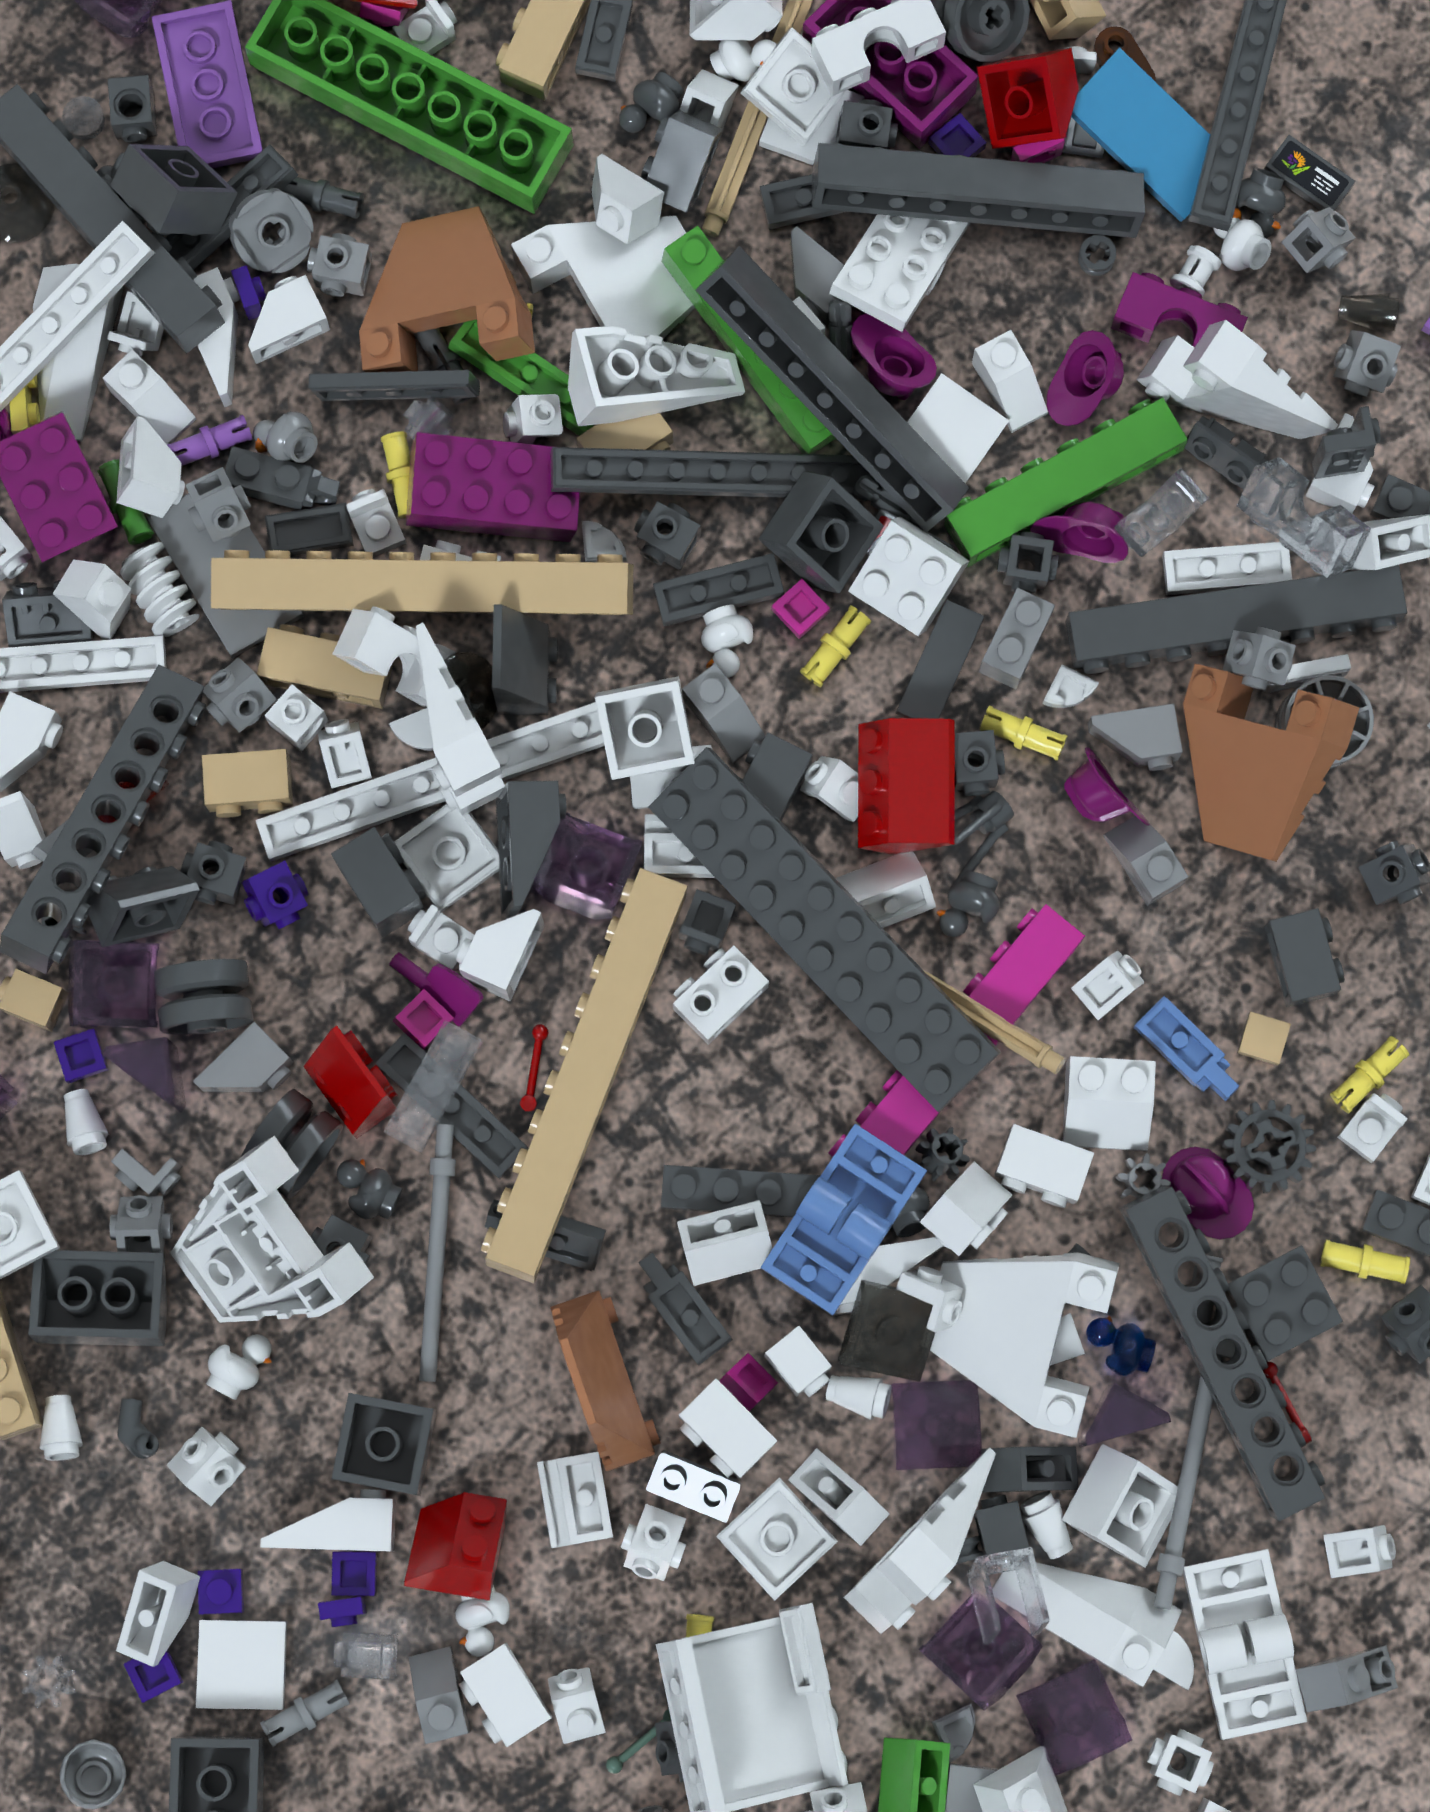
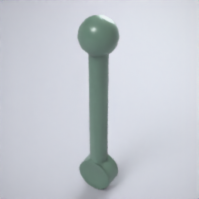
(615, 1764)

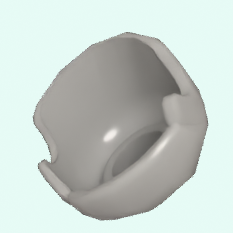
(92, 1774)

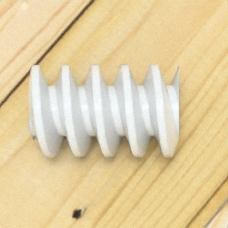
(157, 591)

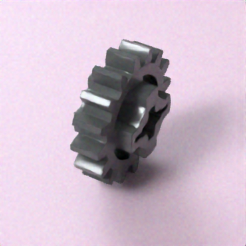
(1273, 1165)

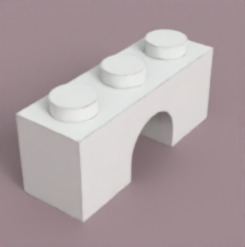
(904, 23)
(373, 644)

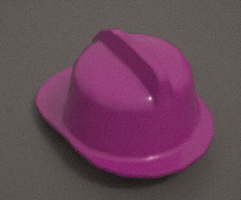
(893, 357)
(1085, 377)
(1085, 532)
(1096, 792)
(1217, 1200)

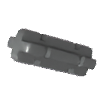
(841, 327)
(868, 489)

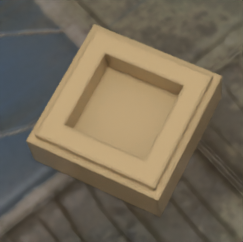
(1264, 1038)

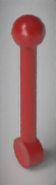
(529, 1102)
(1271, 1373)

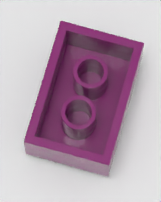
(53, 487)

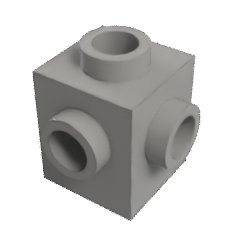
(1319, 239)
(340, 265)
(1366, 363)
(218, 505)
(1259, 657)
(237, 696)
(141, 1224)

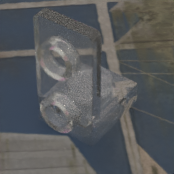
(1161, 513)

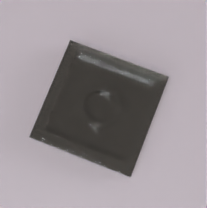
(887, 1332)

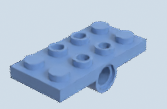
(843, 1219)

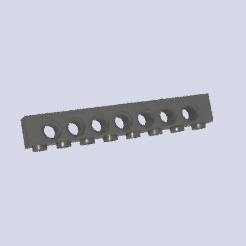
(164, 695)
(1280, 1495)

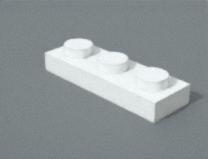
(1225, 567)

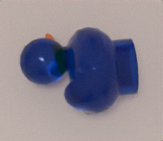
(1130, 1347)

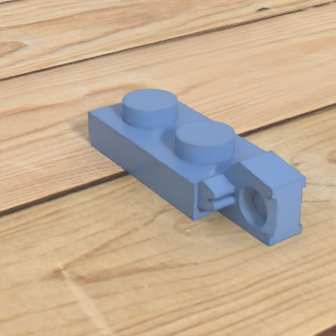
(1186, 1048)

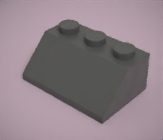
(99, 1298)

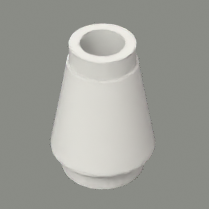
(83, 1123)
(860, 1394)
(60, 1429)
(1044, 1519)

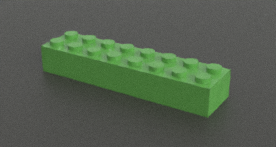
(411, 98)

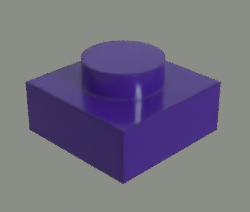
(957, 138)
(250, 291)
(80, 1055)
(354, 1573)
(221, 1591)
(342, 1611)
(154, 1680)

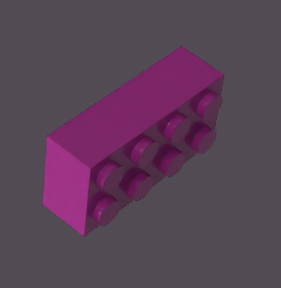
(920, 92)
(487, 489)

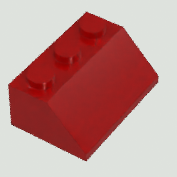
(906, 784)

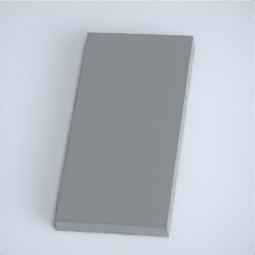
(192, 556)

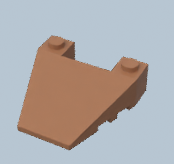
(441, 276)
(1253, 775)
(603, 1381)

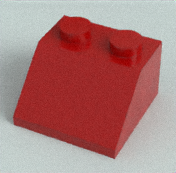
(1029, 97)
(458, 1545)

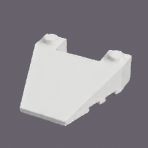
(618, 280)
(1231, 382)
(465, 760)
(254, 1254)
(1013, 1325)
(923, 1554)

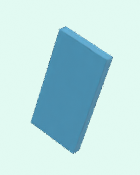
(1144, 130)

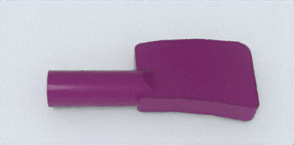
(444, 985)

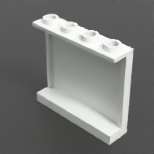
(740, 1722)

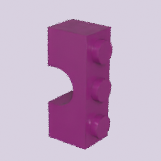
(1151, 302)

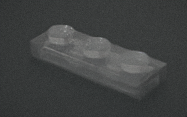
(433, 1086)

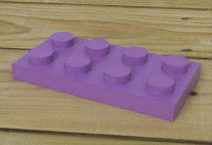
(208, 83)

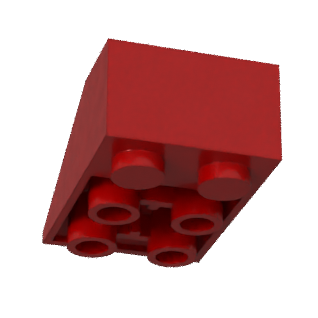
(354, 1091)

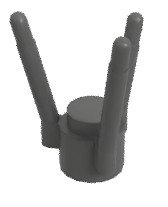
(988, 815)

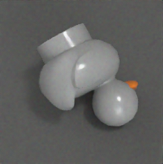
(286, 438)

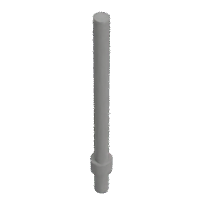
(441, 1168)
(1171, 1562)

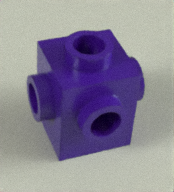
(260, 896)

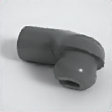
(133, 1432)

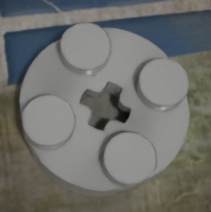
(248, 225)

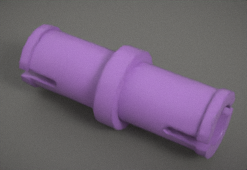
(211, 440)

